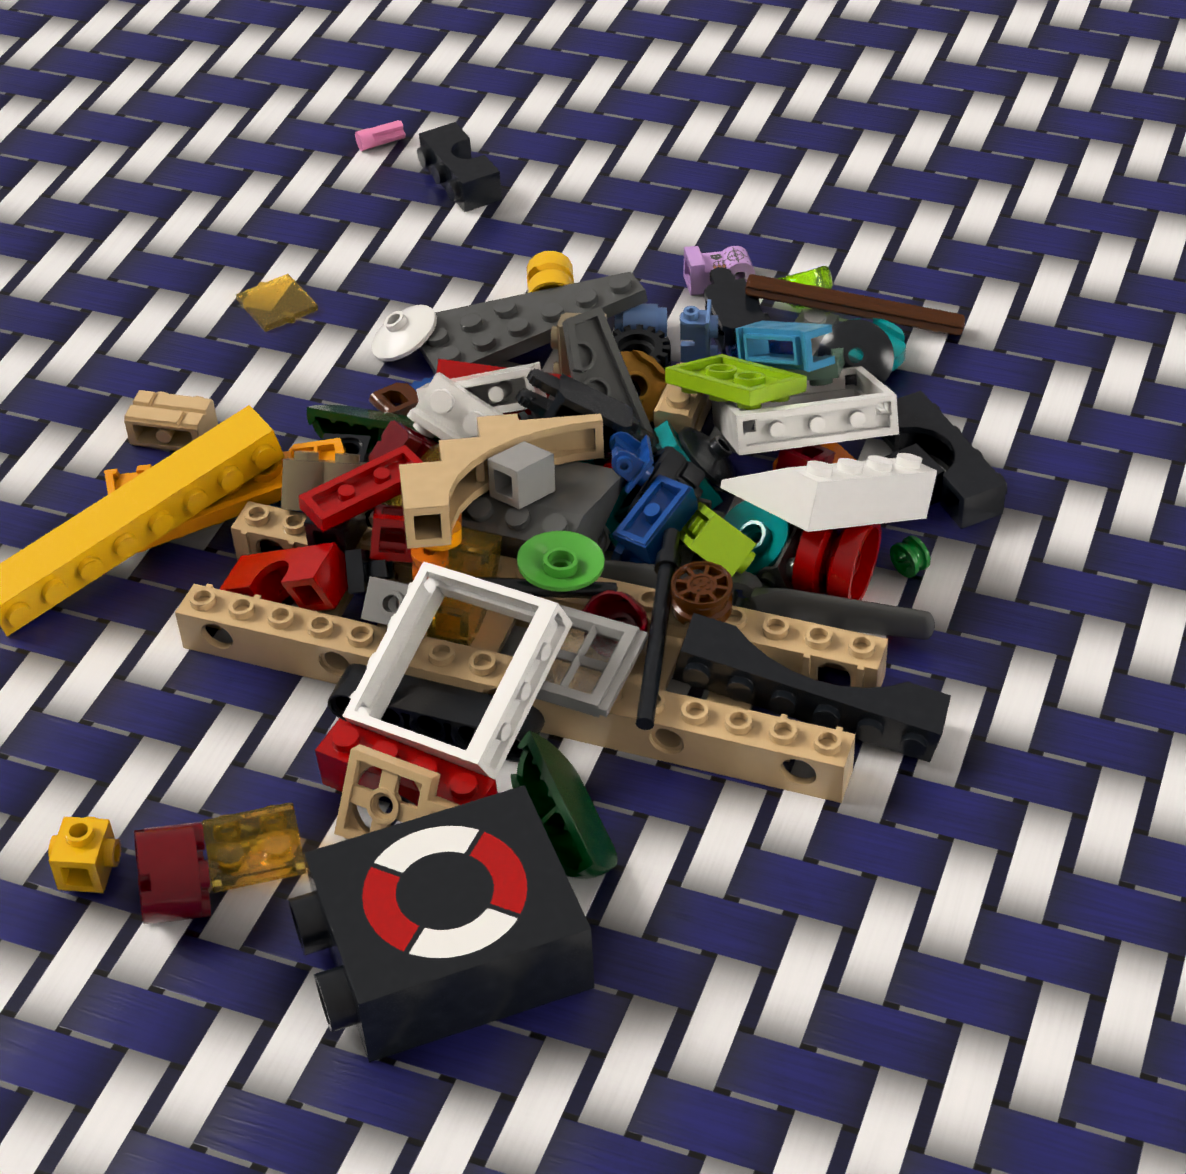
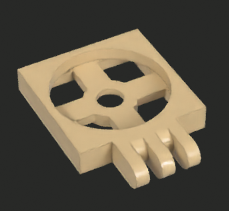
(362, 758)

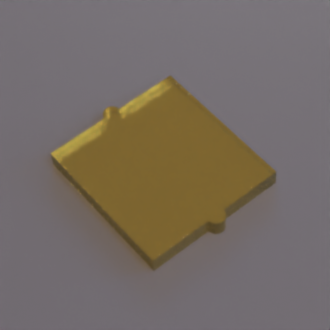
(276, 302)

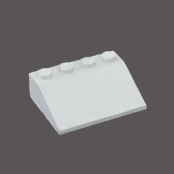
(841, 492)

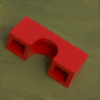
(309, 574)

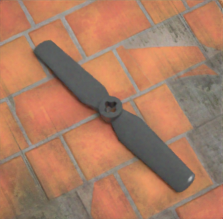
(800, 605)

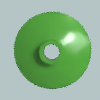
(560, 561)

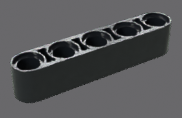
(432, 709)

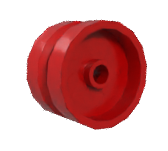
(837, 561)

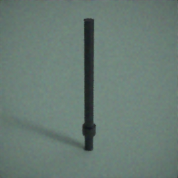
(666, 564)

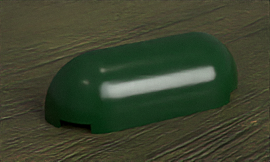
(353, 421)
(564, 809)

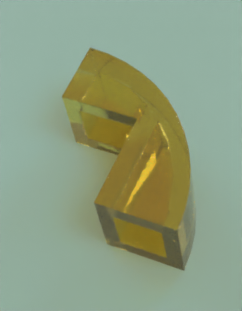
(474, 556)

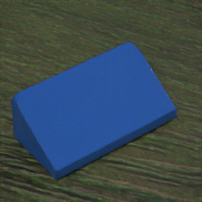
(661, 507)

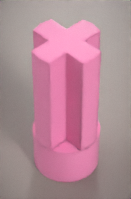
(379, 135)

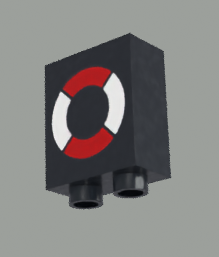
(443, 924)

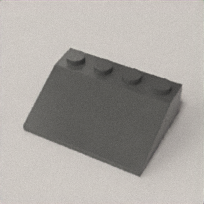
(579, 505)

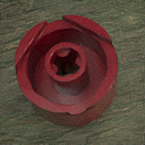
(172, 873)

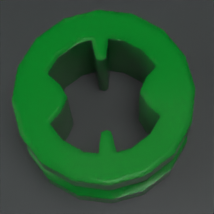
(910, 556)

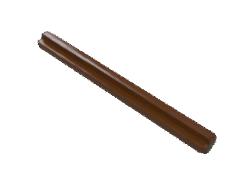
(854, 304)

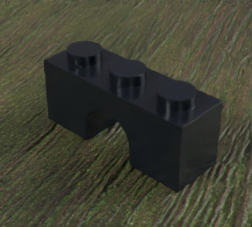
(449, 159)

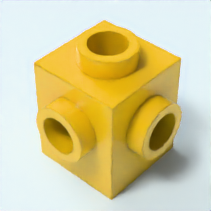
(83, 854)

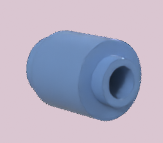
(643, 315)

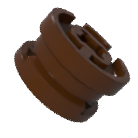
(701, 593)

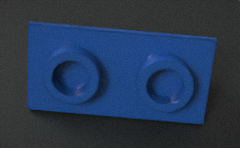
(631, 458)

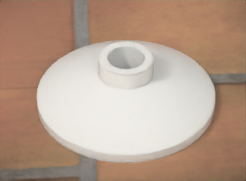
(403, 332)

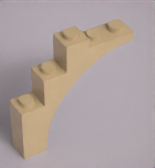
(442, 489)

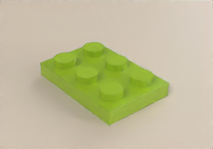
(736, 381)

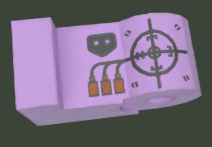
(699, 265)

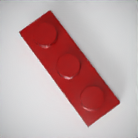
(356, 490)

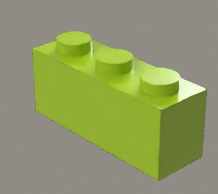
(718, 540)

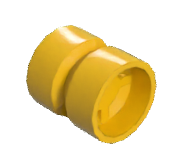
(548, 271)

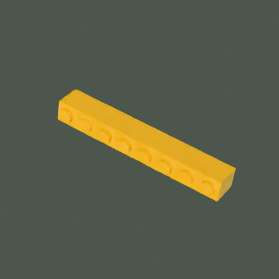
(134, 516)

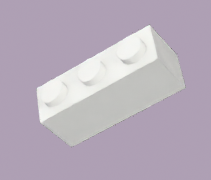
(497, 387)

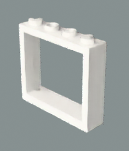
(813, 417)
(515, 692)

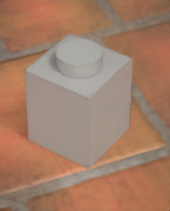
(521, 475)

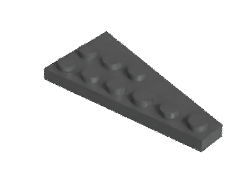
(517, 324)

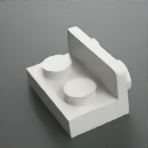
(449, 410)

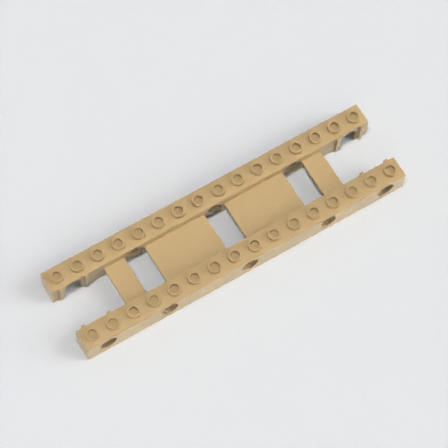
(687, 730)

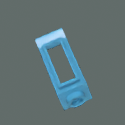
(754, 344)

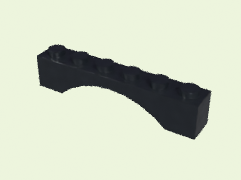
(892, 717)

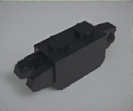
(731, 306)
(574, 398)

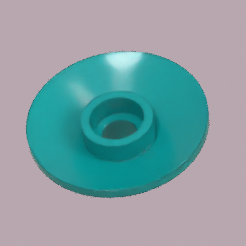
(760, 524)

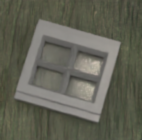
(592, 663)

